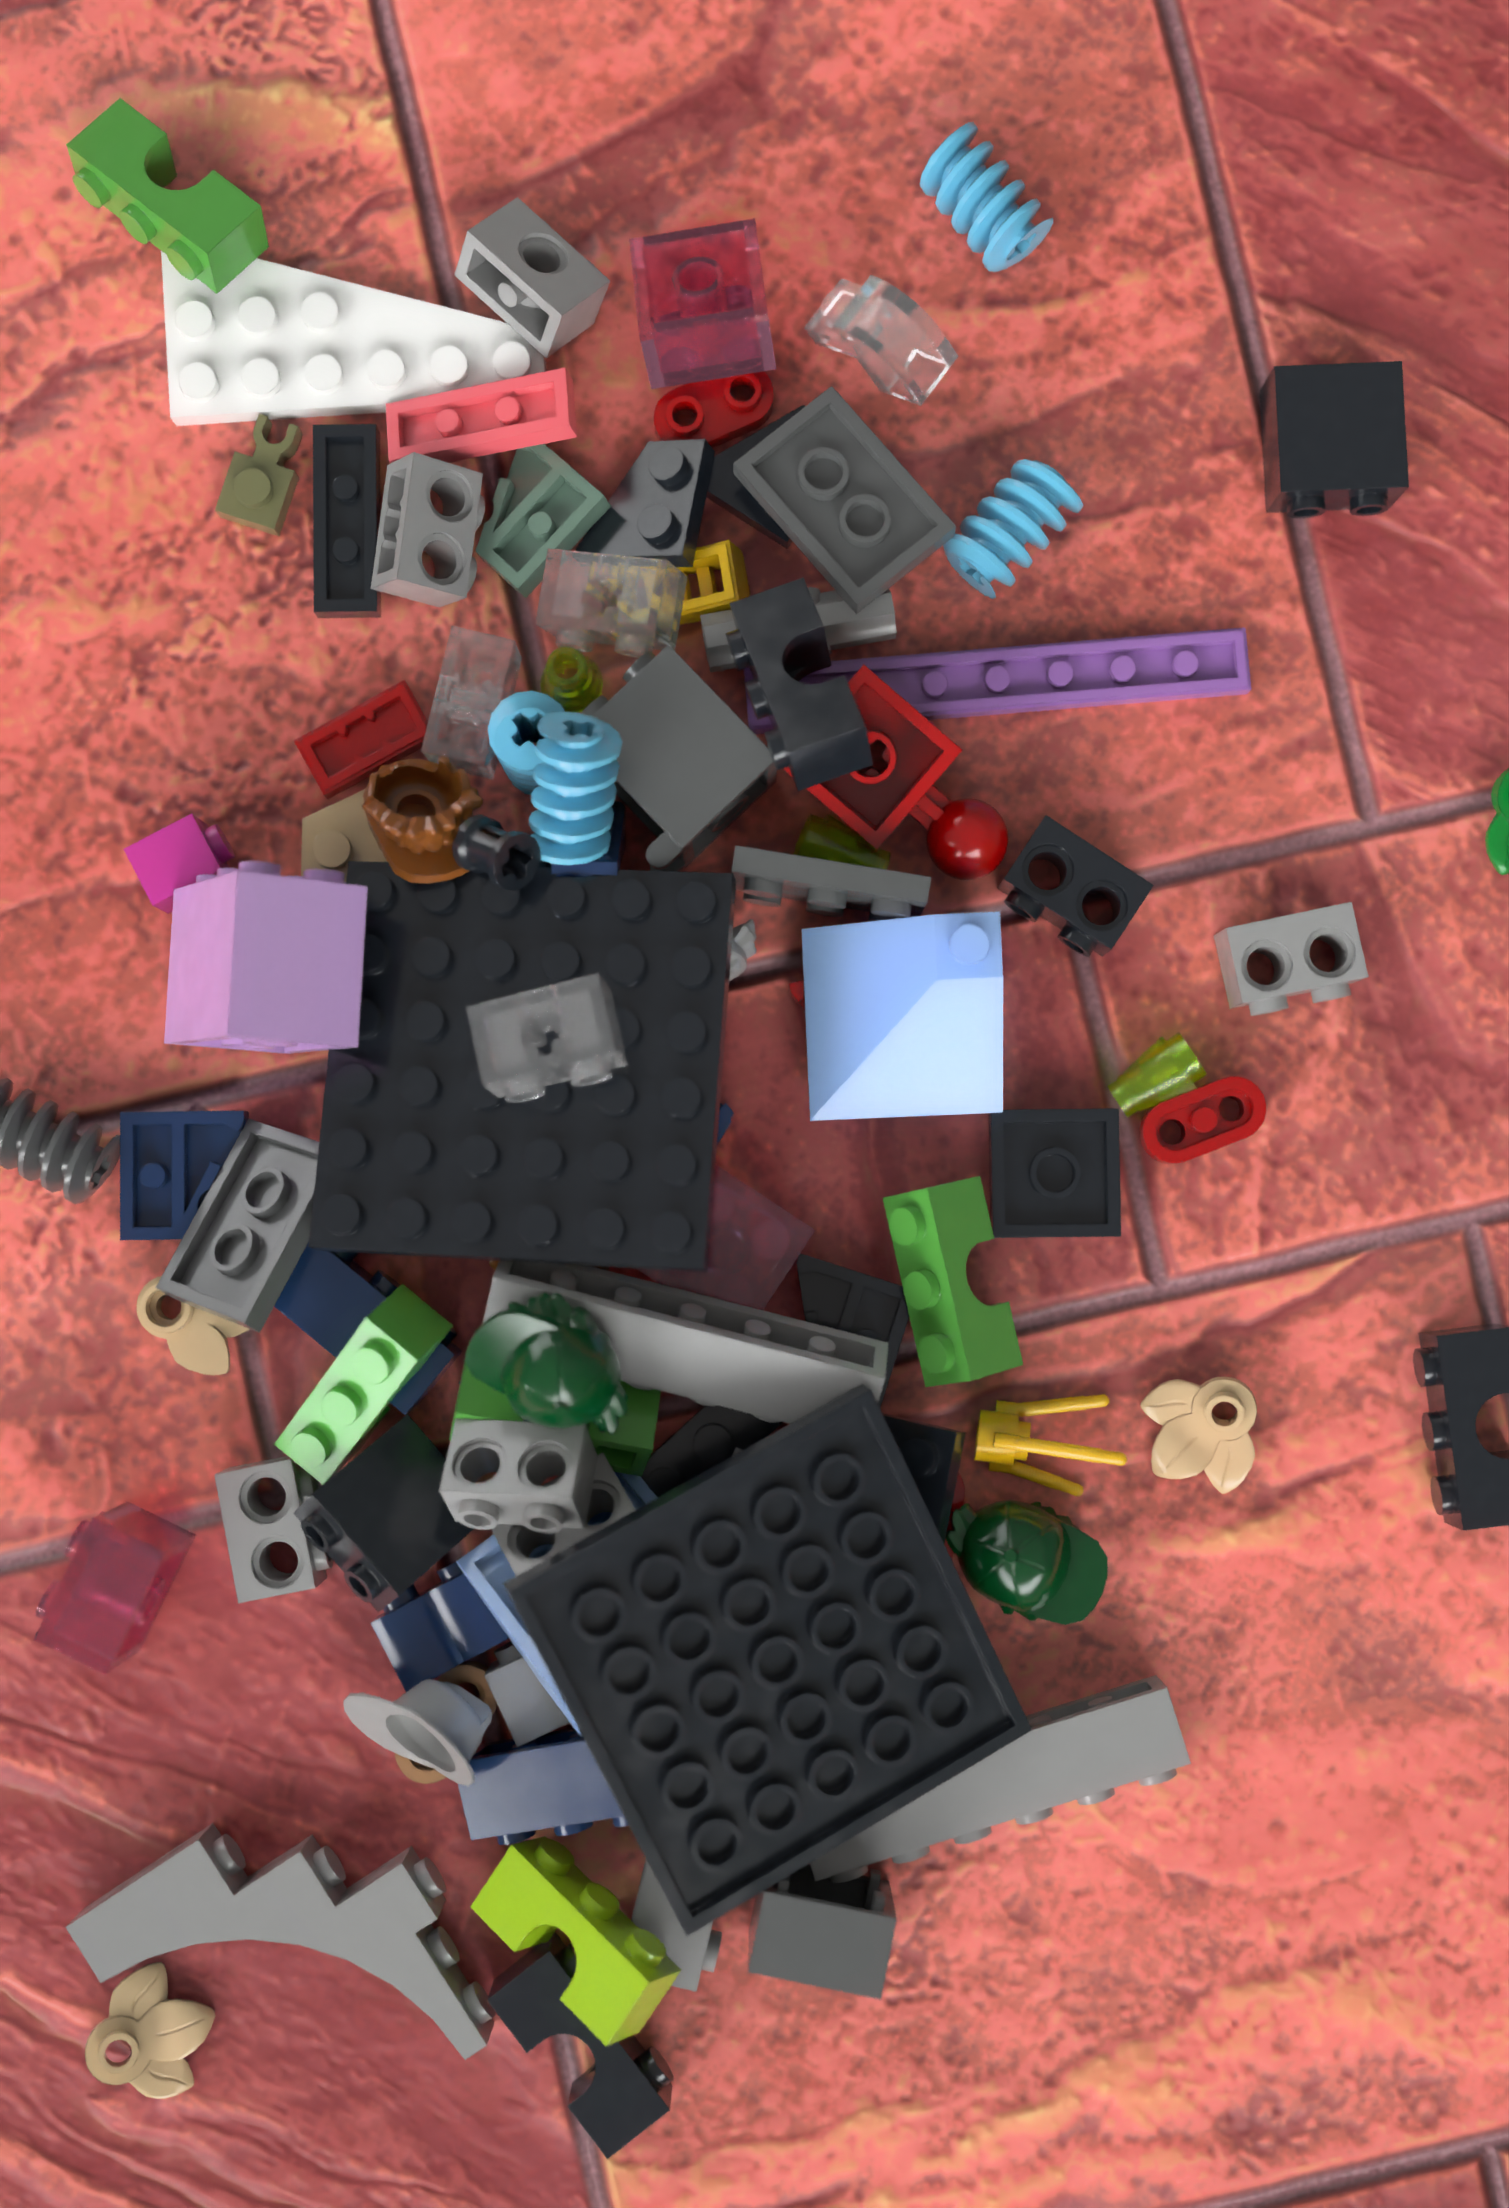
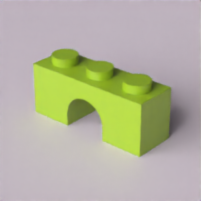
(618, 1966)

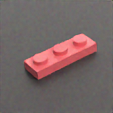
(484, 418)

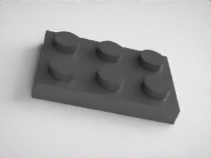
(844, 499)
(828, 885)
(248, 1228)

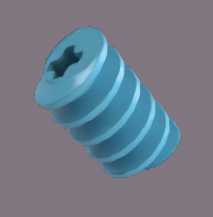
(980, 202)
(1009, 523)
(514, 729)
(574, 788)

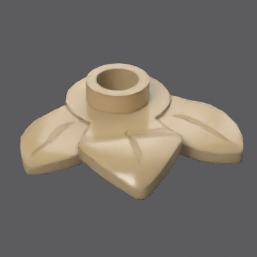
(193, 1337)
(1196, 1438)
(157, 2031)

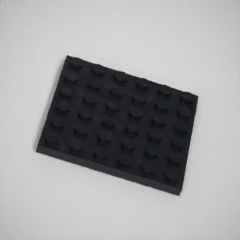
(581, 1176)
(770, 1657)

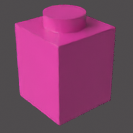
(176, 856)

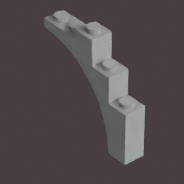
(297, 1899)

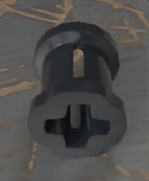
(505, 856)

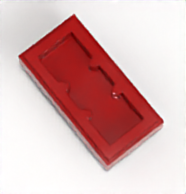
(363, 739)

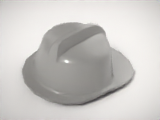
(428, 1724)

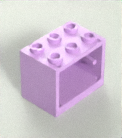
(266, 961)

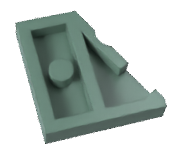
(535, 510)

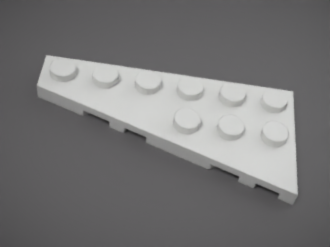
(320, 347)

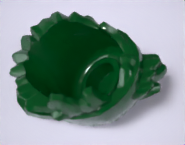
(550, 1364)
(1029, 1560)

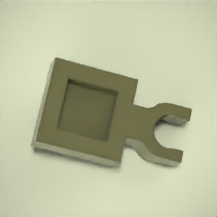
(259, 487)

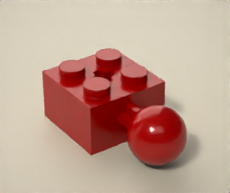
(963, 835)

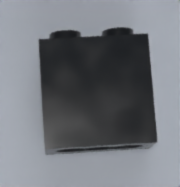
(1334, 438)
(384, 1515)

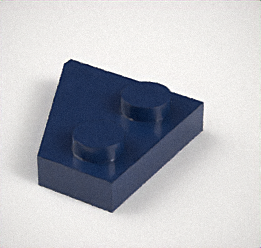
(170, 1167)

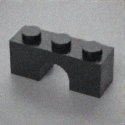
(814, 725)
(1460, 1374)
(624, 2086)

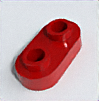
(717, 412)
(1201, 1121)

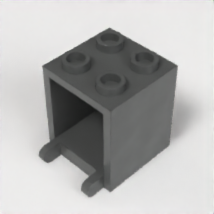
(682, 758)

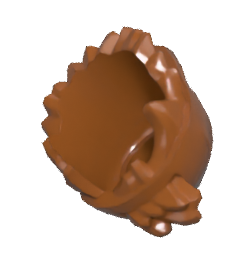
(417, 815)

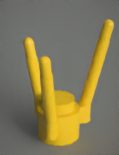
(1005, 1438)

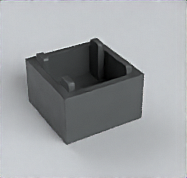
(824, 1932)

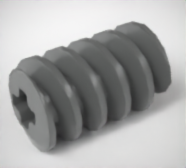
(53, 1150)

